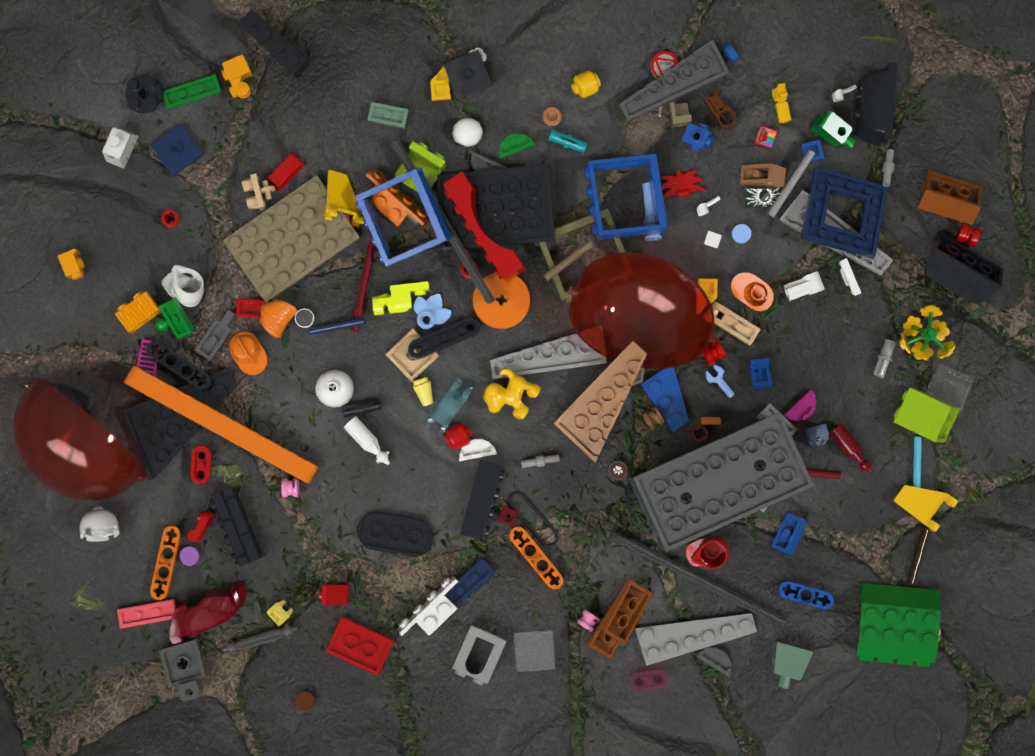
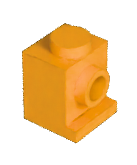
(72, 264)

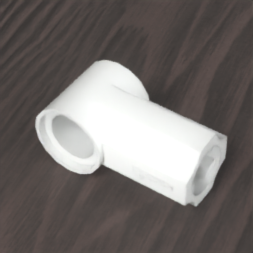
(808, 285)

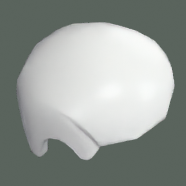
(467, 132)

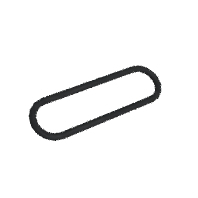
(530, 528)

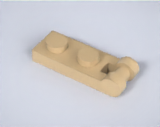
(735, 324)

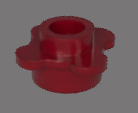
(509, 521)

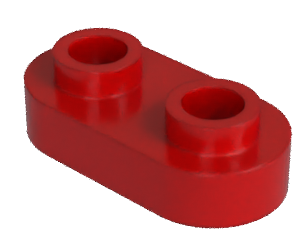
(201, 465)

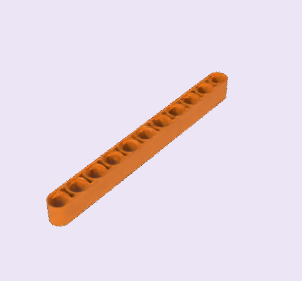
(221, 424)

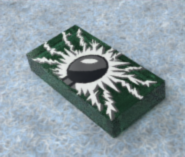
(761, 197)

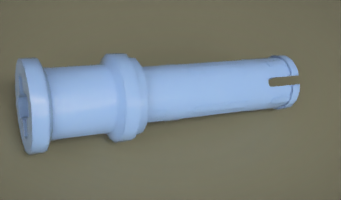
(649, 212)

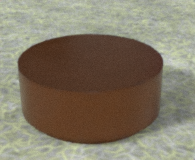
(305, 700)

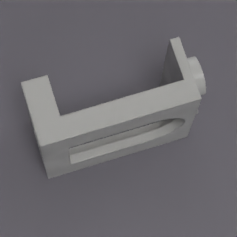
(484, 676)

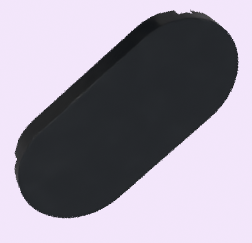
(395, 534)

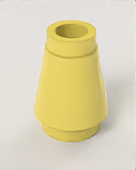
(423, 390)

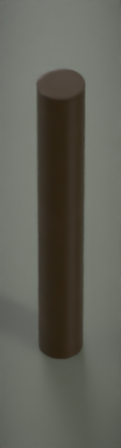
(918, 555)

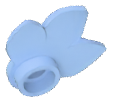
(431, 308)

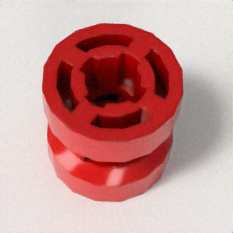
(968, 235)
(714, 353)

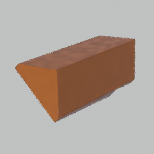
(619, 619)

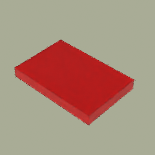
(359, 645)

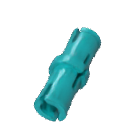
(568, 141)

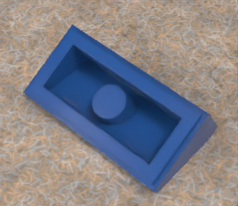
(789, 534)

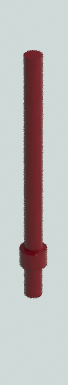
(358, 311)

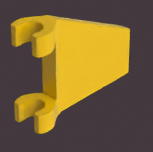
(341, 198)
(923, 503)

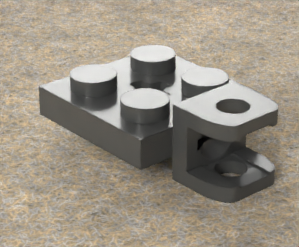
(184, 678)

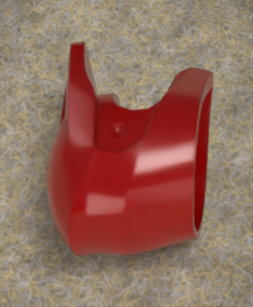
(708, 552)

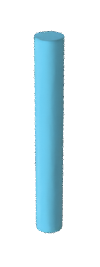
(917, 462)

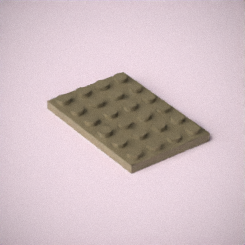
(290, 240)

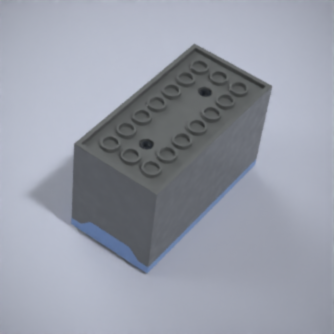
(721, 482)

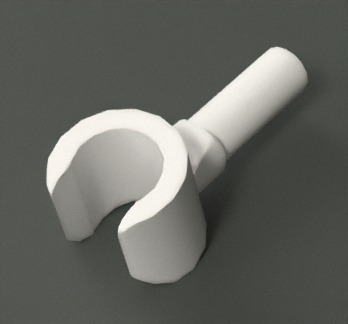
(838, 94)
(702, 208)

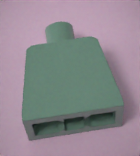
(789, 662)

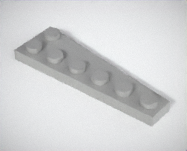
(795, 216)
(550, 356)
(680, 638)

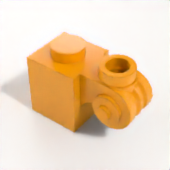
(236, 71)

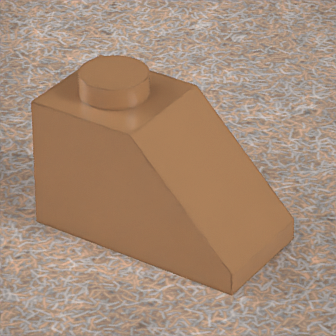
(763, 175)

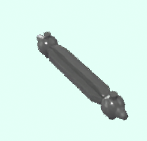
(259, 639)

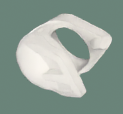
(185, 288)

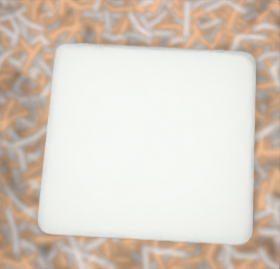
(712, 239)

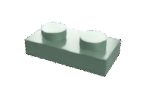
(388, 115)

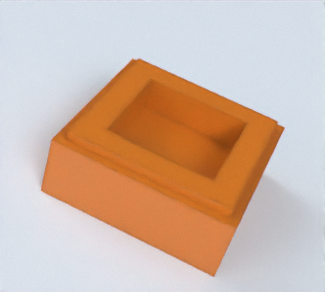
(715, 421)

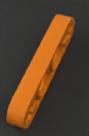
(533, 560)
(164, 562)

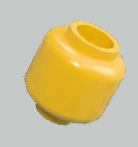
(585, 84)

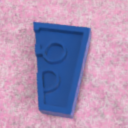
(667, 397)

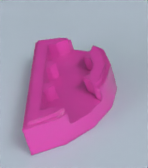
(802, 408)

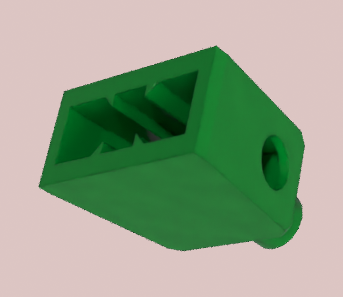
(833, 130)

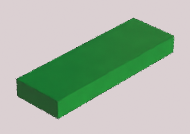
(192, 92)

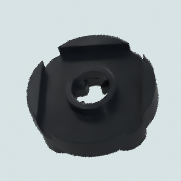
(136, 86)

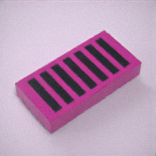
(145, 361)

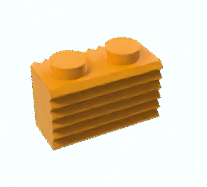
(137, 312)

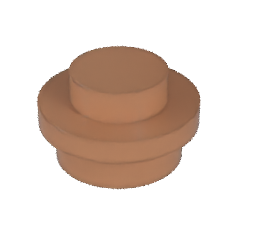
(552, 116)

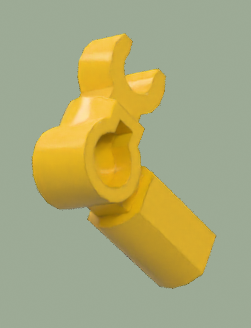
(782, 109)

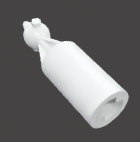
(366, 439)

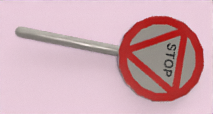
(660, 64)

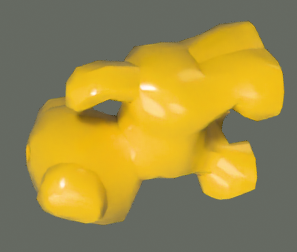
(498, 396)

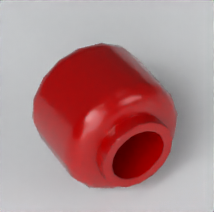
(458, 435)

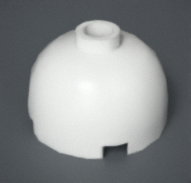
(337, 397)
(98, 525)

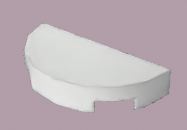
(848, 277)
(477, 449)

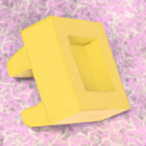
(278, 614)

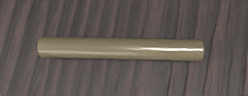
(568, 260)

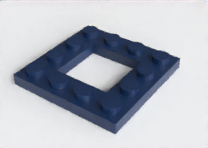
(874, 199)

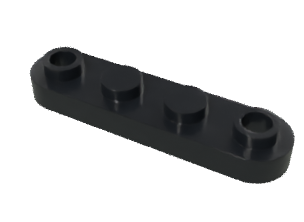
(443, 338)

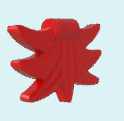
(681, 184)

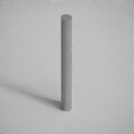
(791, 183)

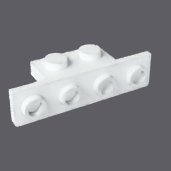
(433, 611)

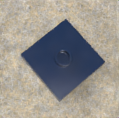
(177, 150)

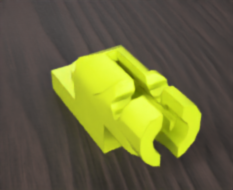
(400, 298)

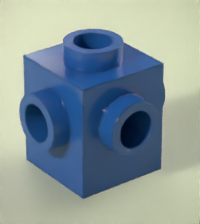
(691, 136)

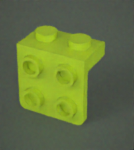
(430, 163)

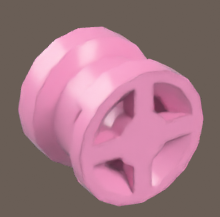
(288, 487)
(588, 620)

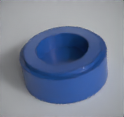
(730, 52)

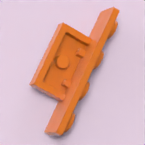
(394, 203)

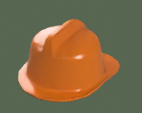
(752, 291)
(248, 353)

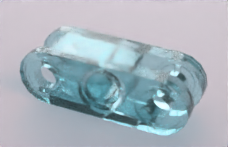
(449, 406)

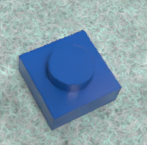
(816, 147)

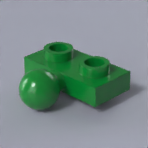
(174, 318)

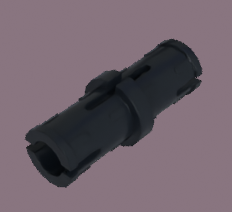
(361, 408)

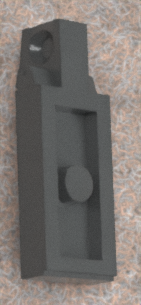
(216, 336)

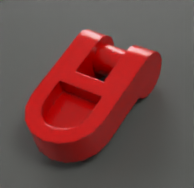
(204, 521)

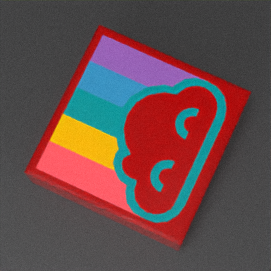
(765, 137)

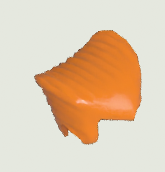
(276, 316)

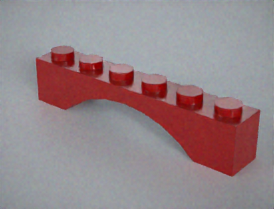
(463, 194)

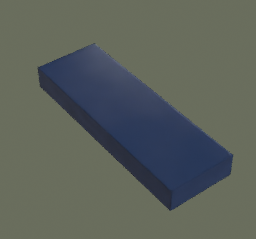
(470, 582)

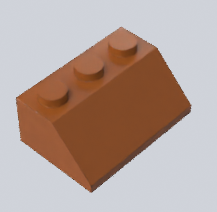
(950, 197)

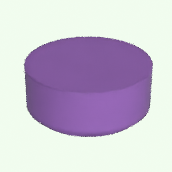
(189, 556)

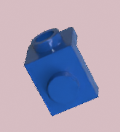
(760, 373)

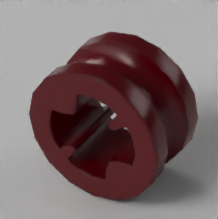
(696, 428)

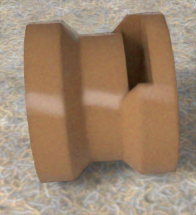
(653, 418)

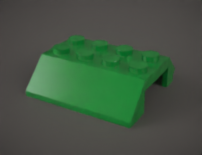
(898, 624)

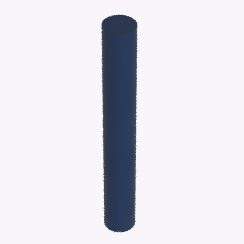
(337, 326)

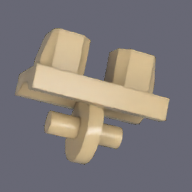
(258, 200)

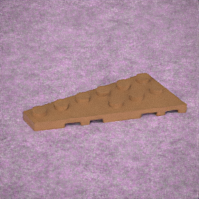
(597, 408)

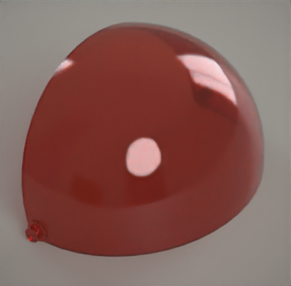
(642, 301)
(70, 448)

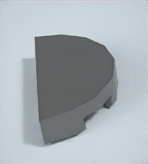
(482, 163)
(716, 658)

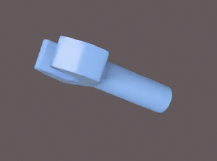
(719, 380)

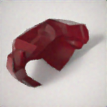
(208, 613)

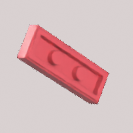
(146, 613)

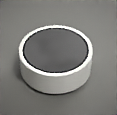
(304, 318)

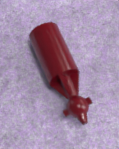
(849, 446)

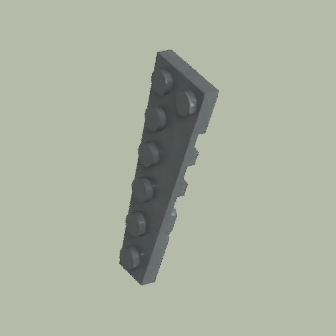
(687, 76)

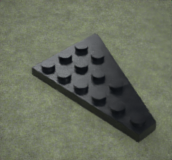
(162, 431)

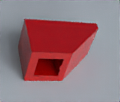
(334, 594)

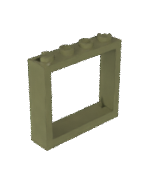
(568, 229)

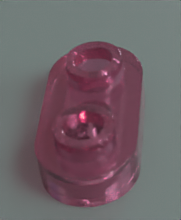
(648, 680)

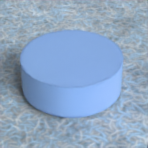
(741, 233)

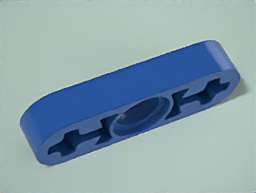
(818, 604)

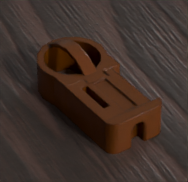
(718, 108)

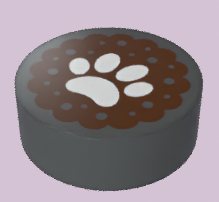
(617, 470)

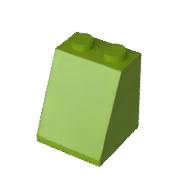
(926, 415)

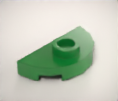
(513, 144)

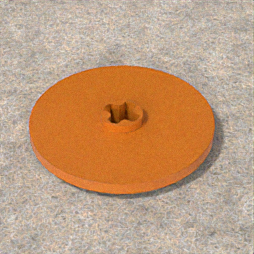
(510, 312)

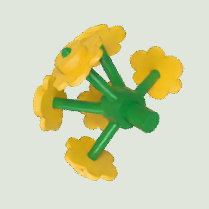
(936, 331)

